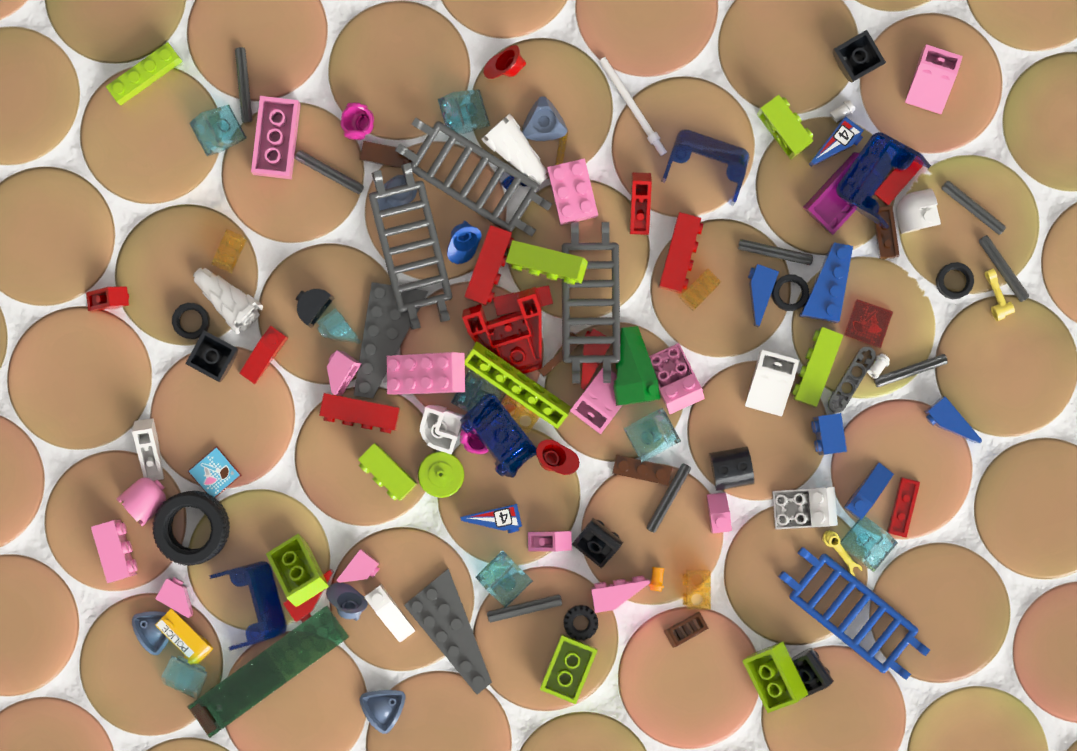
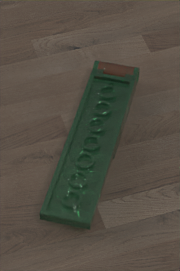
(268, 671)

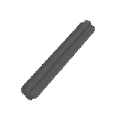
(243, 85)
(329, 172)
(973, 207)
(775, 252)
(1003, 268)
(911, 370)
(668, 498)
(524, 608)

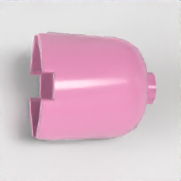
(143, 499)

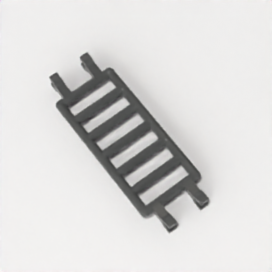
(462, 196)
(428, 222)
(614, 302)

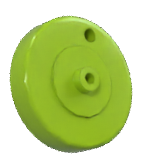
(441, 474)

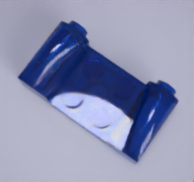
(499, 435)

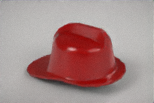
(505, 63)
(557, 457)

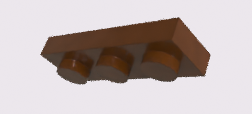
(642, 470)

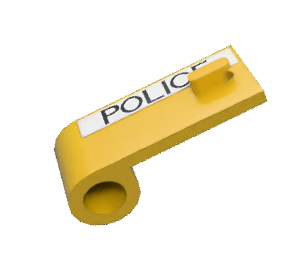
(184, 637)

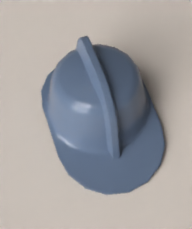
(398, 199)
(346, 600)

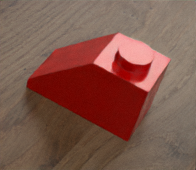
(107, 298)

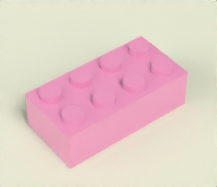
(275, 137)
(425, 373)

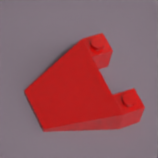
(513, 336)

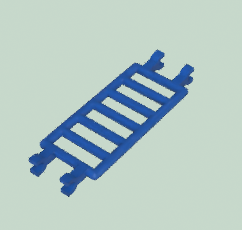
(868, 595)

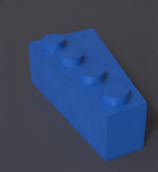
(829, 288)

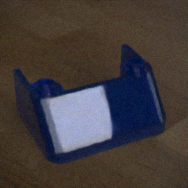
(692, 142)
(871, 169)
(265, 598)

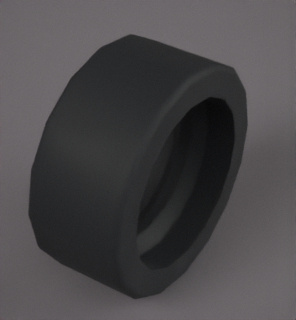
(955, 266)
(790, 278)
(176, 320)

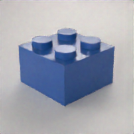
(829, 434)

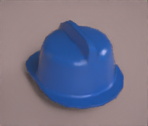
(463, 243)

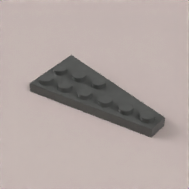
(382, 335)
(446, 623)

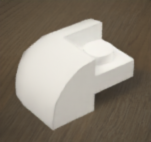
(917, 211)
(440, 428)

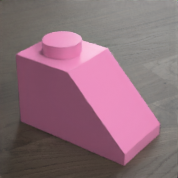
(341, 371)
(719, 513)
(550, 541)
(360, 568)
(175, 596)

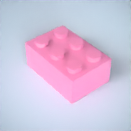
(572, 192)
(114, 550)

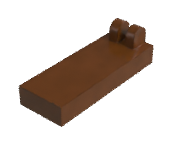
(382, 155)
(887, 238)
(556, 359)

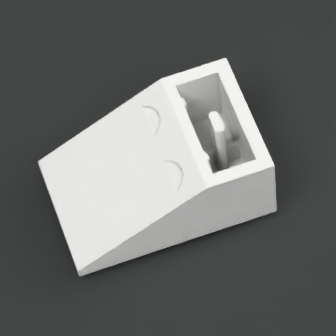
(771, 382)
(805, 508)

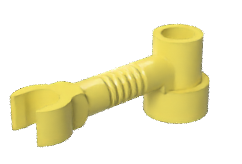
(1002, 309)
(827, 537)

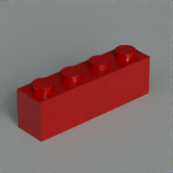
(680, 252)
(488, 266)
(360, 412)

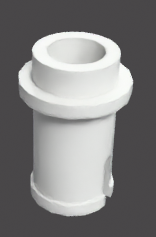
(842, 111)
(881, 362)

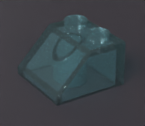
(464, 111)
(217, 130)
(337, 328)
(475, 389)
(652, 435)
(868, 543)
(503, 579)
(184, 676)

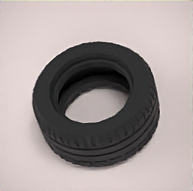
(163, 528)

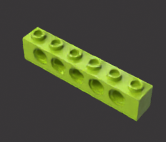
(517, 385)

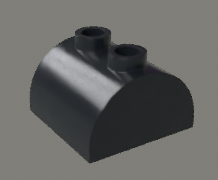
(858, 56)
(312, 305)
(212, 356)
(732, 468)
(597, 542)
(812, 671)

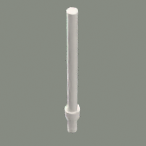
(652, 137)

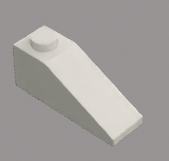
(148, 448)
(389, 613)

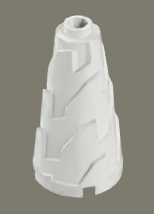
(513, 146)
(231, 303)

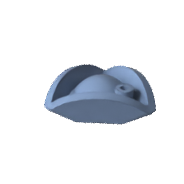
(544, 122)
(147, 633)
(382, 708)

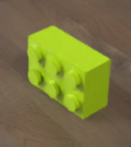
(785, 126)
(386, 472)
(297, 570)
(568, 669)
(775, 677)

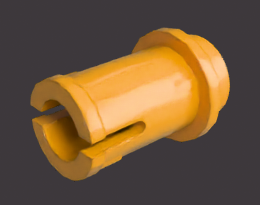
(657, 579)

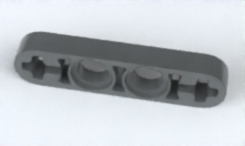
(854, 381)

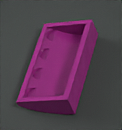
(826, 205)

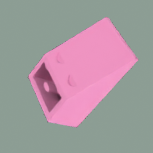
(933, 79)
(676, 379)
(597, 403)
(612, 596)

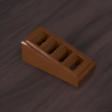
(671, 637)

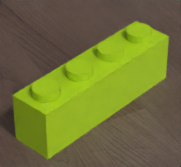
(144, 73)
(547, 262)
(818, 366)

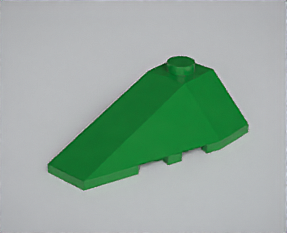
(635, 374)

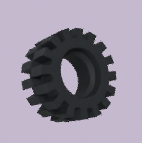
(580, 634)

